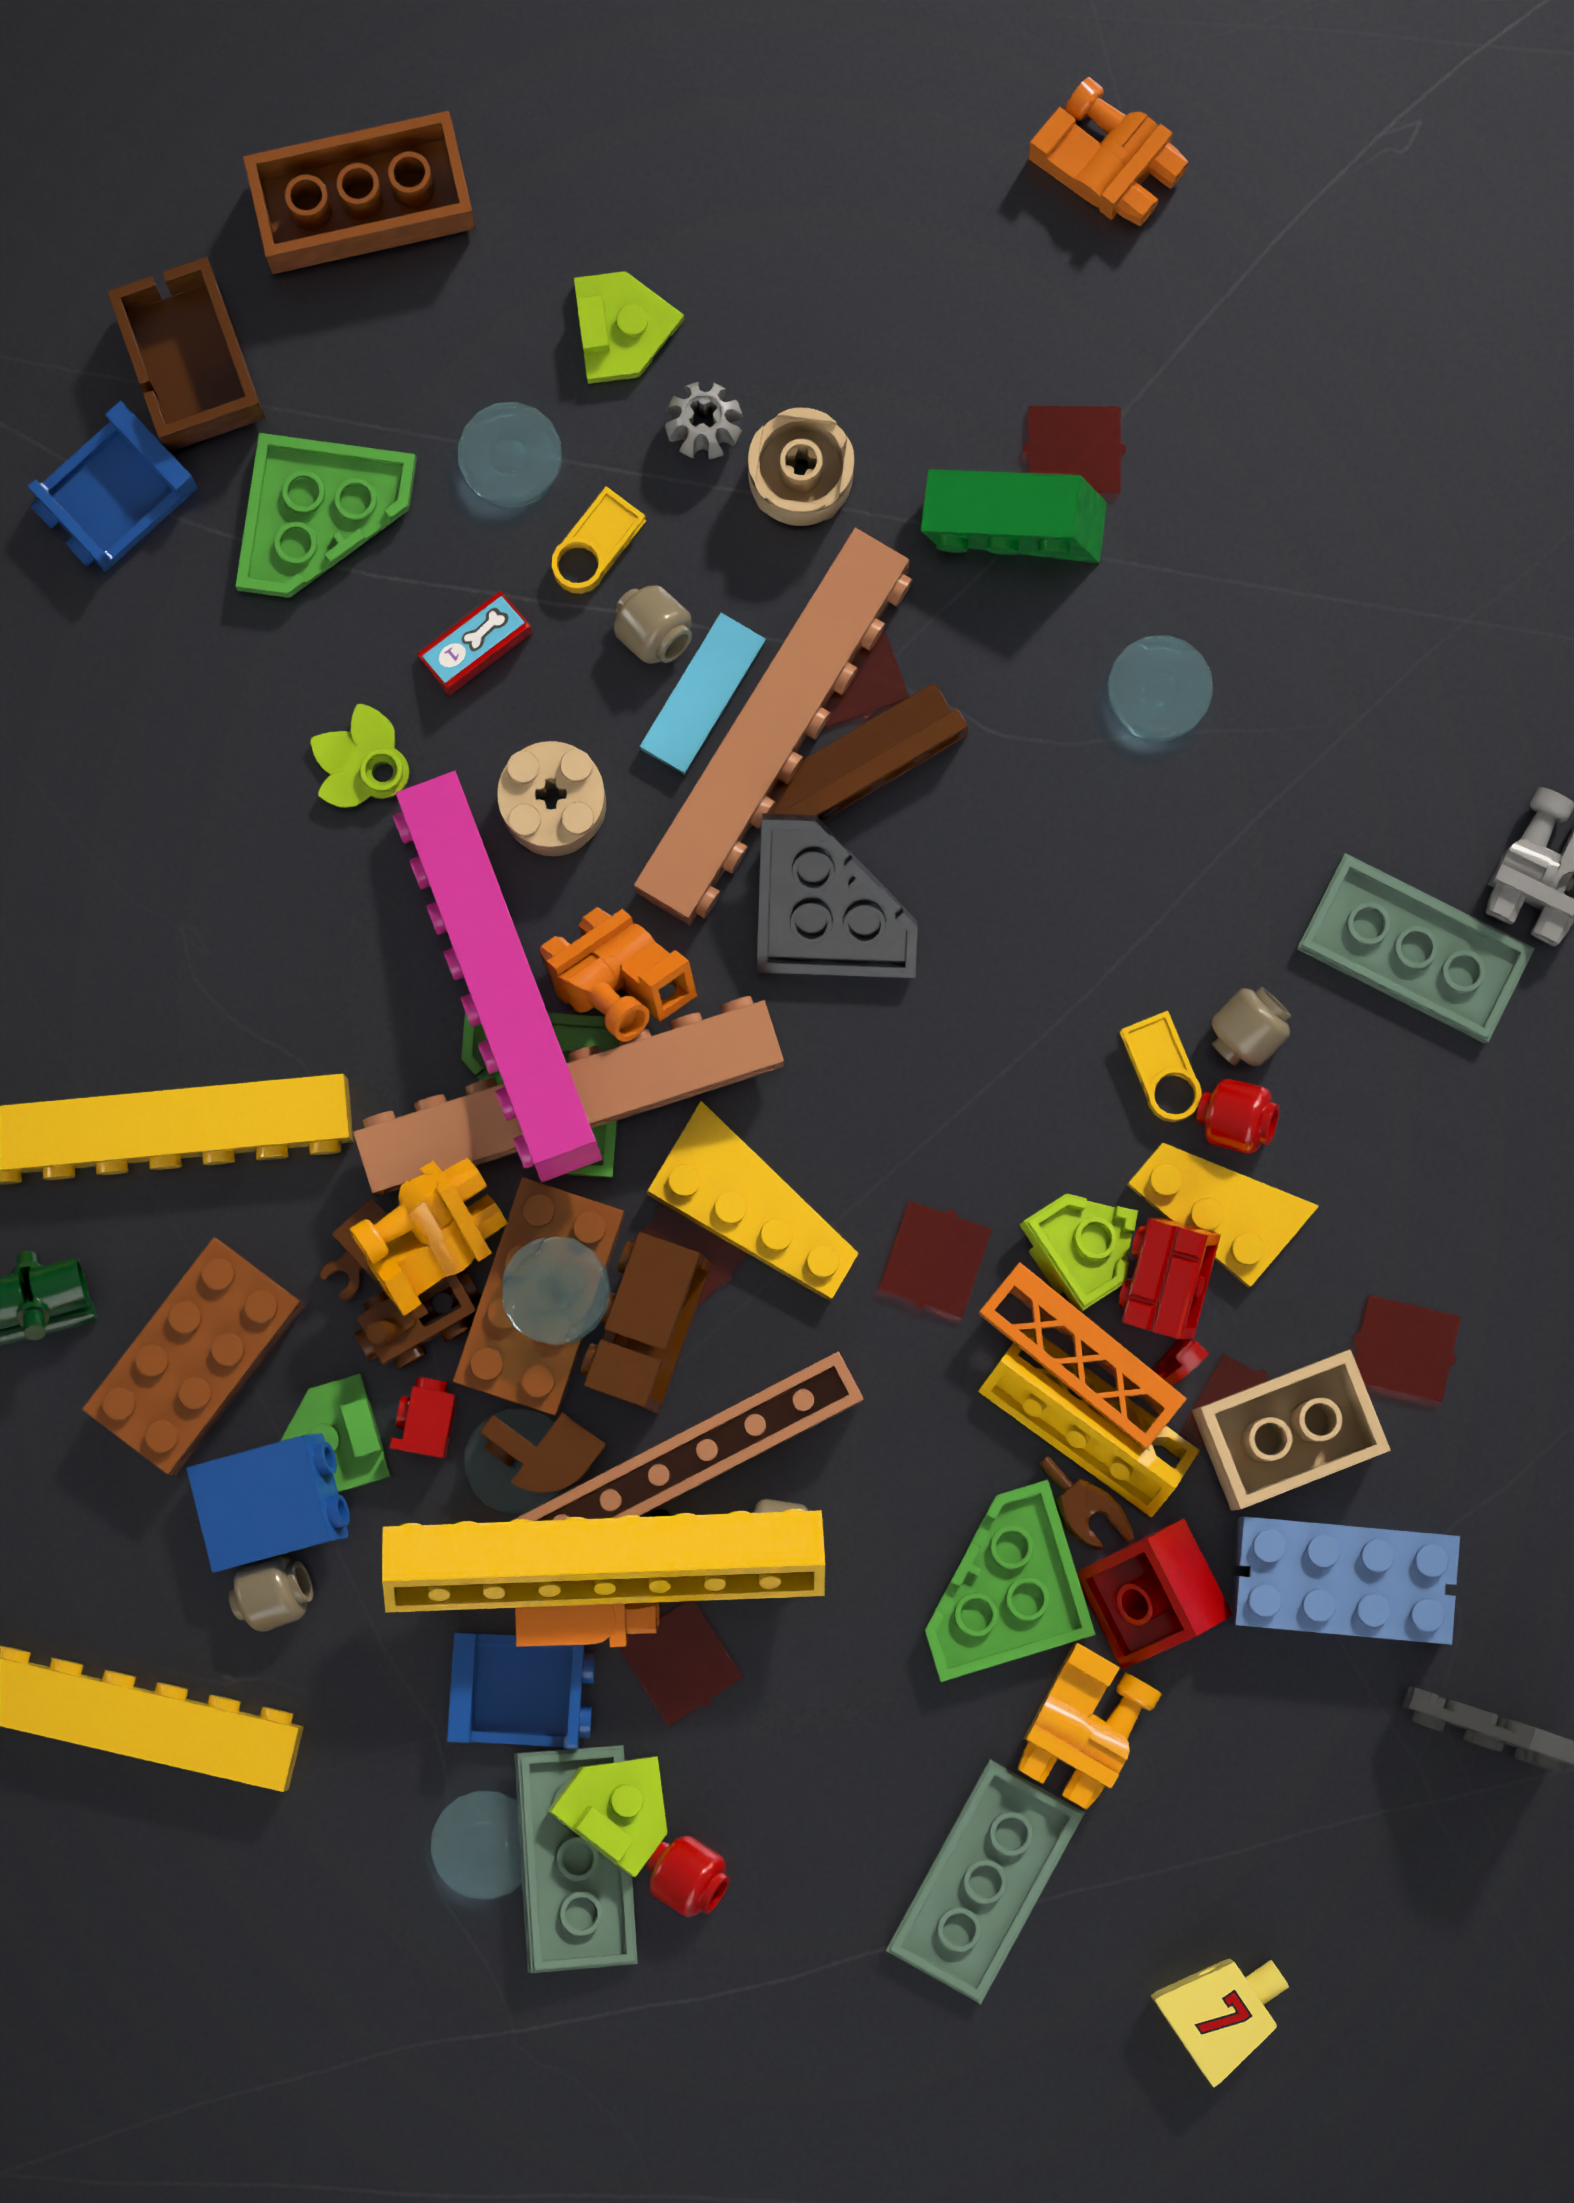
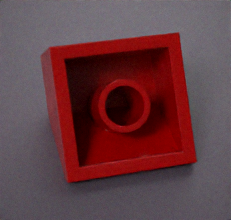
(1153, 1594)

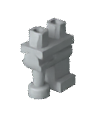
(1537, 874)

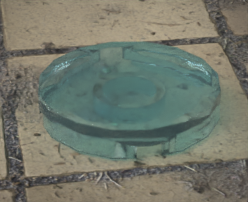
(509, 454)
(1160, 687)
(555, 1290)
(492, 1478)
(479, 1845)

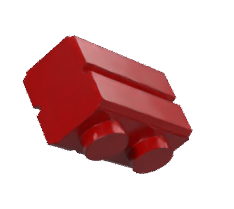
(1168, 1277)

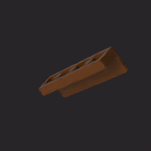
(871, 756)

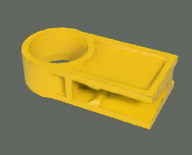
(605, 532)
(1157, 1054)

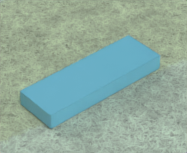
(702, 694)

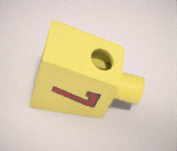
(1221, 2014)

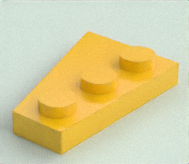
(1247, 1214)

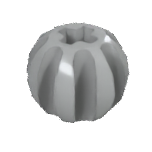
(704, 405)

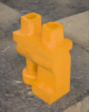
(429, 1232)
(1074, 1735)

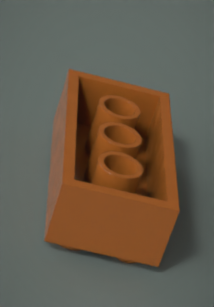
(359, 192)
(498, 1355)
(193, 1357)

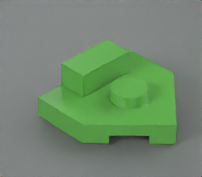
(348, 1424)

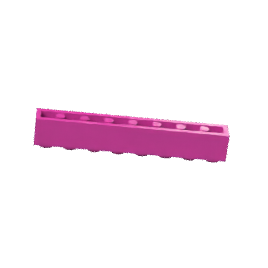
(498, 977)

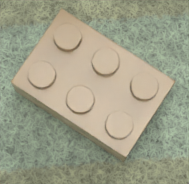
(1291, 1430)

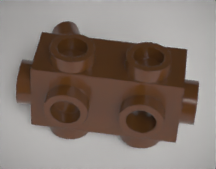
(400, 1337)

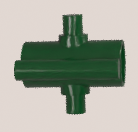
(43, 1299)

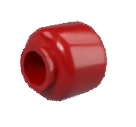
(1238, 1116)
(687, 1876)

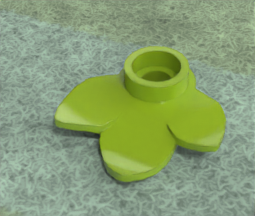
(355, 756)

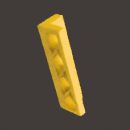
(1083, 1433)

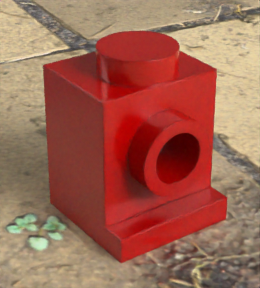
(426, 1419)

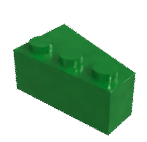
(1014, 514)

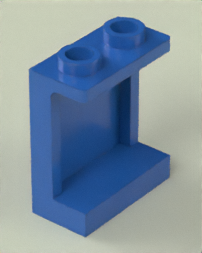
(113, 490)
(268, 1501)
(518, 1692)

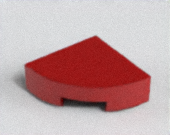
(1180, 1360)

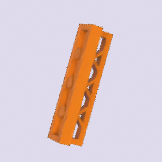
(1093, 1342)

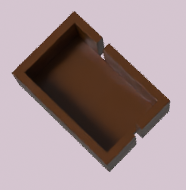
(186, 355)
(646, 1322)

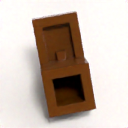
(556, 1462)

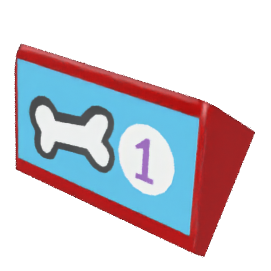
(475, 643)

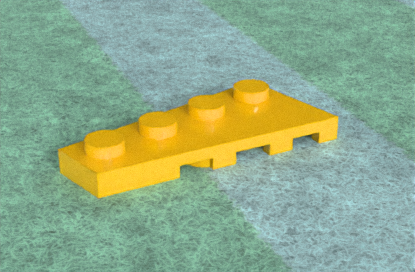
(743, 1201)

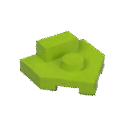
(621, 325)
(1081, 1247)
(616, 1810)

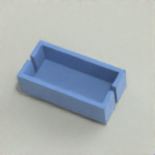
(1345, 1580)

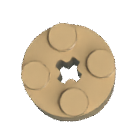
(774, 454)
(530, 776)

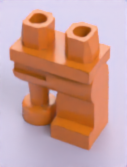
(1108, 171)
(614, 957)
(585, 1624)

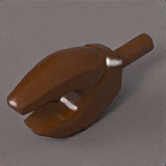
(1080, 1502)

